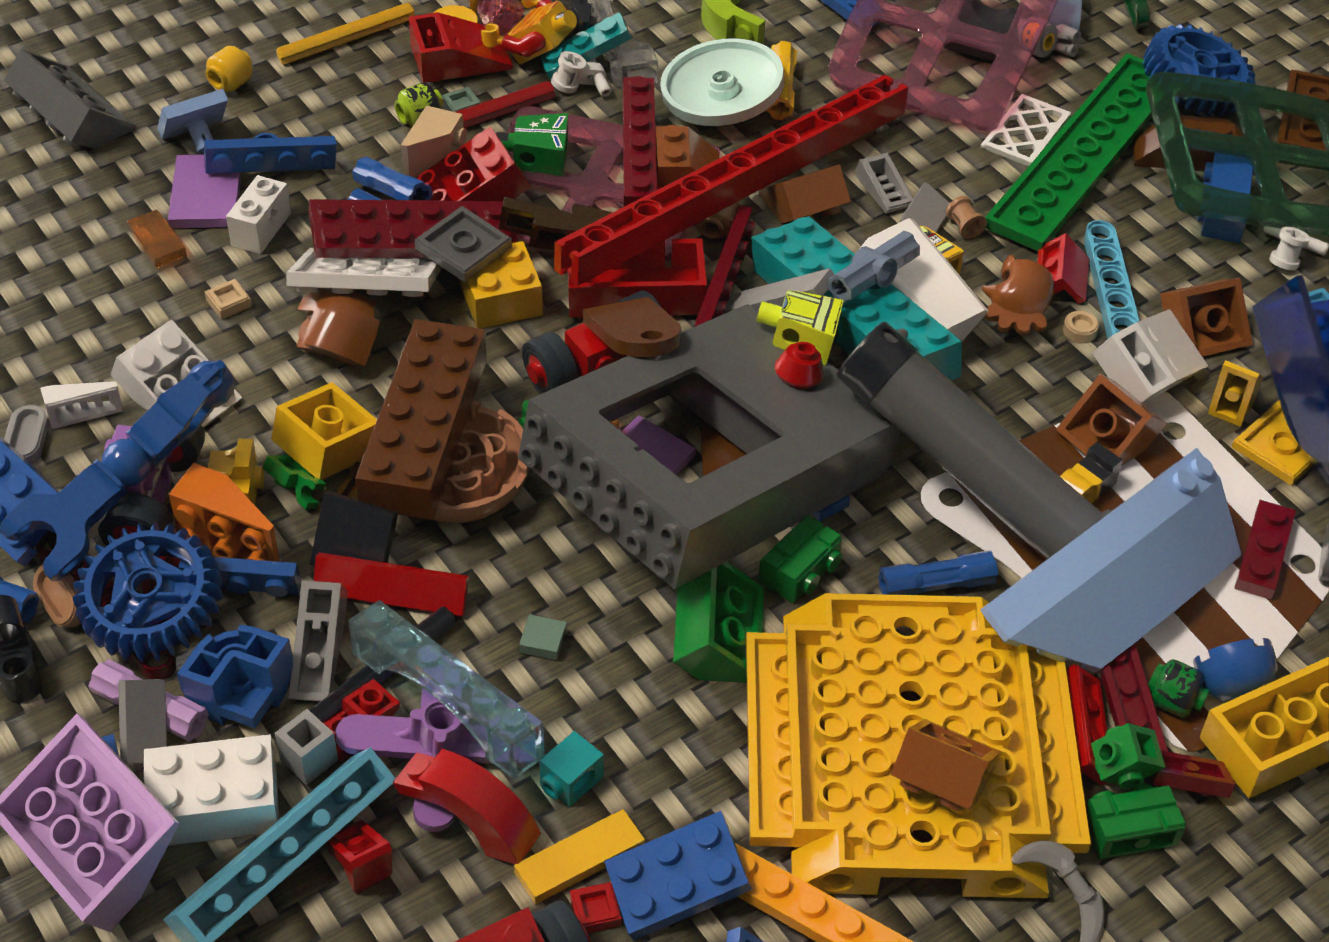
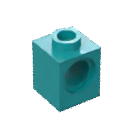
(571, 769)

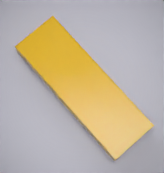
(577, 856)

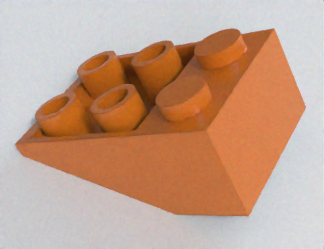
(222, 516)

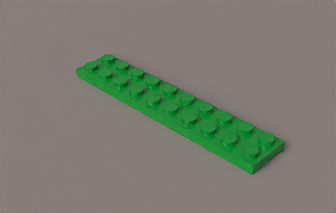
(1075, 158)

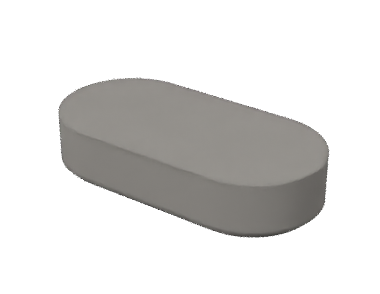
(28, 431)

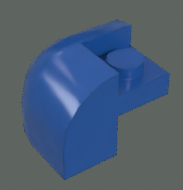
(238, 674)

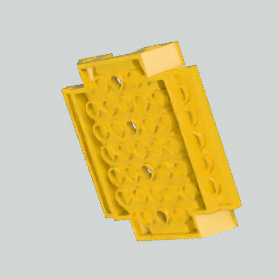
(834, 720)

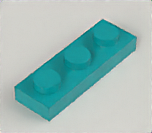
(590, 43)

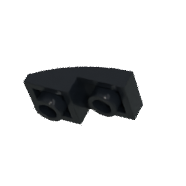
(583, 14)

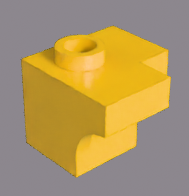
(240, 466)

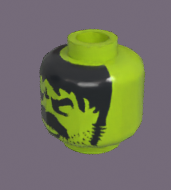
(414, 100)

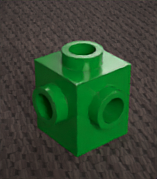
(1127, 755)

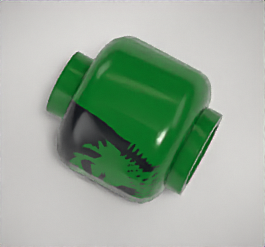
(1178, 688)

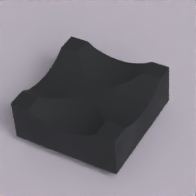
(984, 17)

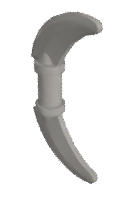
(1062, 861)

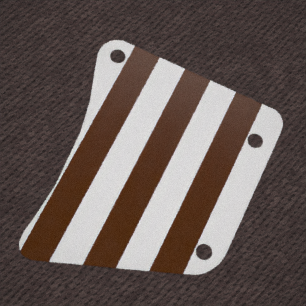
(1213, 614)

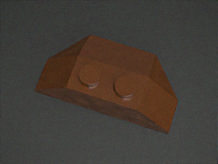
(1148, 150)

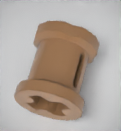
(964, 215)

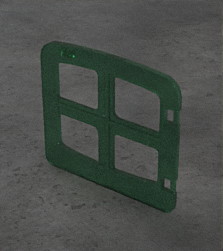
(1203, 200)

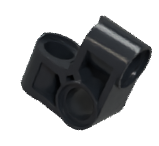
(17, 654)

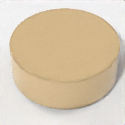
(1080, 327)

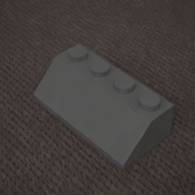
(66, 101)

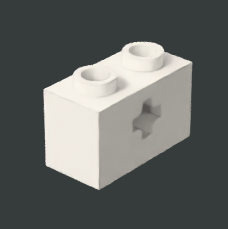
(258, 214)

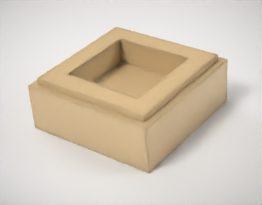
(228, 299)

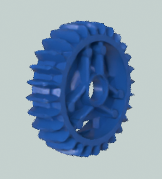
(1198, 54)
(127, 620)

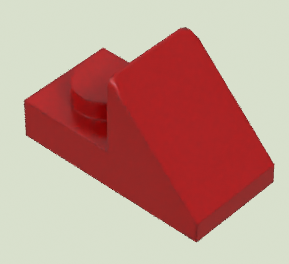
(363, 855)

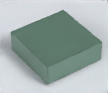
(459, 99)
(542, 637)

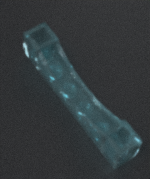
(500, 725)

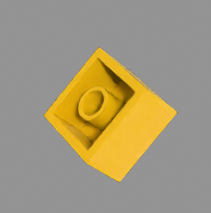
(504, 290)
(323, 430)

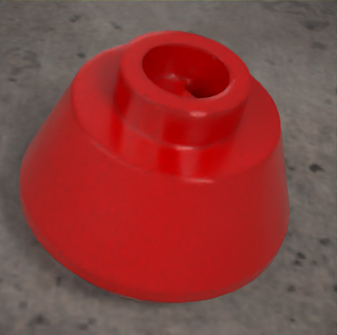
(800, 366)

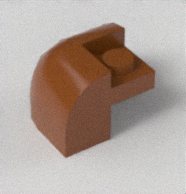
(338, 325)

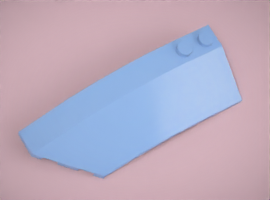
(1123, 570)

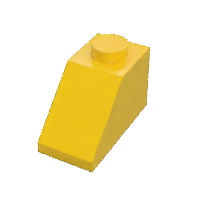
(1234, 393)

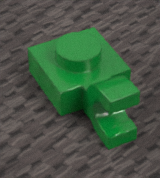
(292, 475)

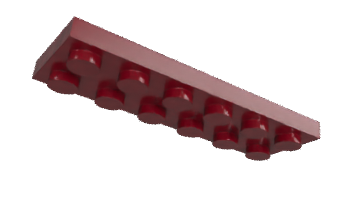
(384, 226)

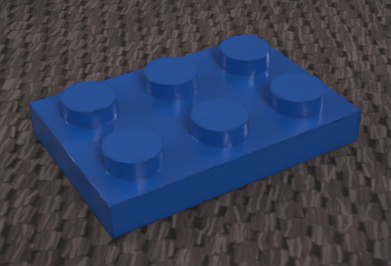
(677, 875)

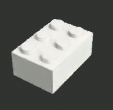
(216, 787)

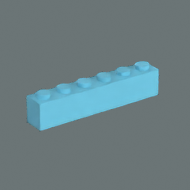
(280, 849)

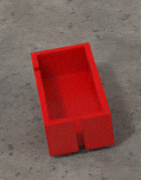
(677, 289)

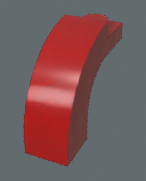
(476, 798)

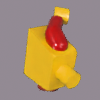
(536, 33)

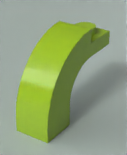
(728, 21)

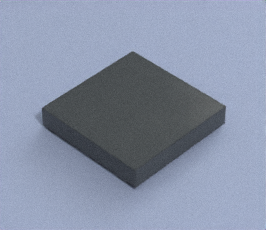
(463, 243)

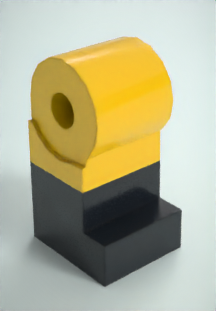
(1094, 473)

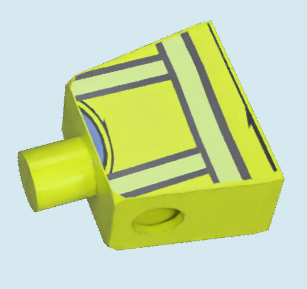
(804, 319)

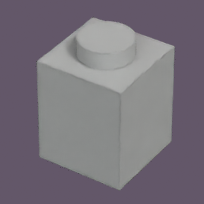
(306, 746)

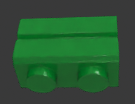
(801, 559)
(1134, 821)

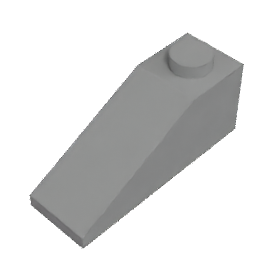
(317, 639)

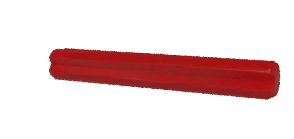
(507, 104)

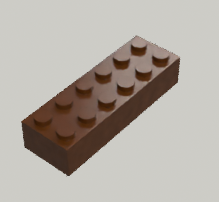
(422, 419)

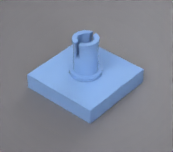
(193, 117)

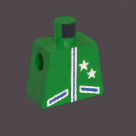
(539, 143)

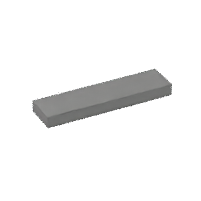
(775, 293)

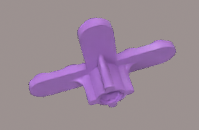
(425, 732)

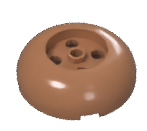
(484, 468)

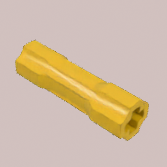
(785, 103)

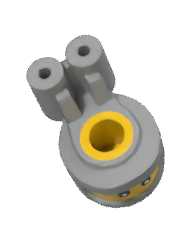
(1058, 38)

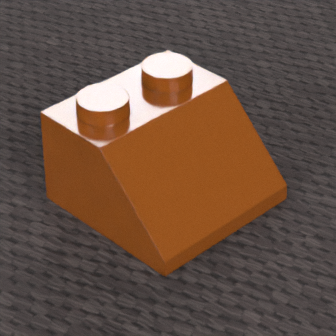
(680, 153)
(807, 195)
(1211, 315)
(1111, 418)
(944, 764)

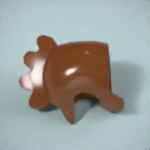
(1021, 297)

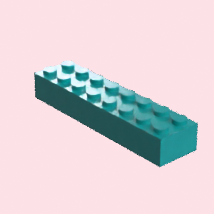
(809, 248)

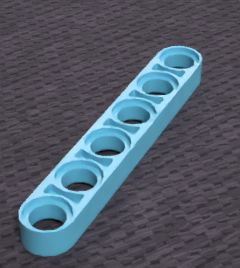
(1110, 269)

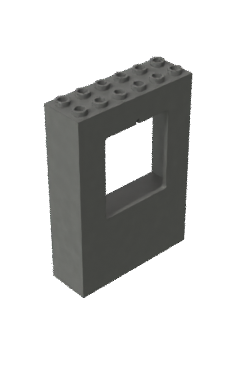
(798, 442)

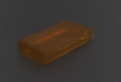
(156, 238)

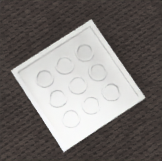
(375, 274)

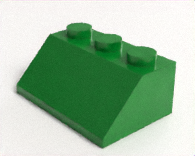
(714, 621)

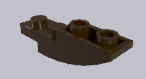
(544, 223)

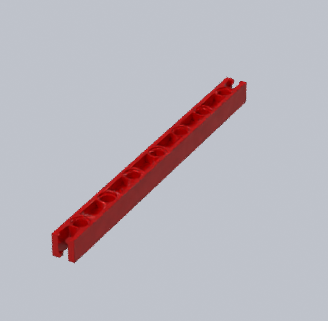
(727, 180)

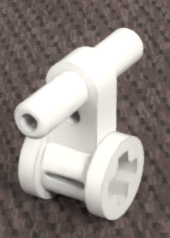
(577, 71)
(1291, 245)

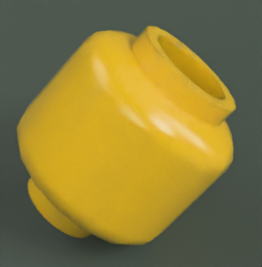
(229, 68)

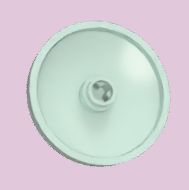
(722, 82)

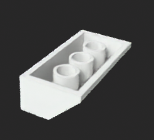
(934, 282)

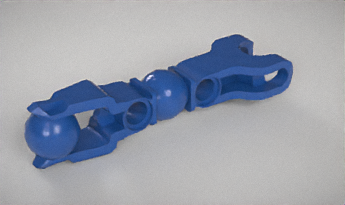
(123, 464)

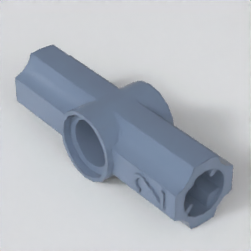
(874, 267)

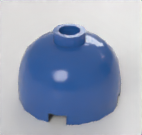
(1238, 668)

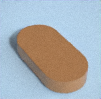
(57, 598)

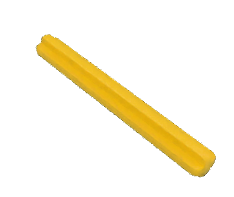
(344, 33)

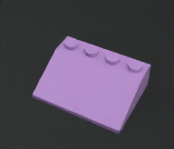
(87, 824)

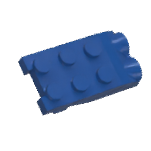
(17, 482)

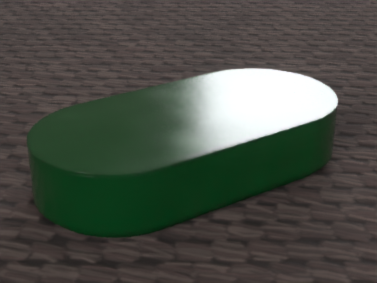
(1138, 13)

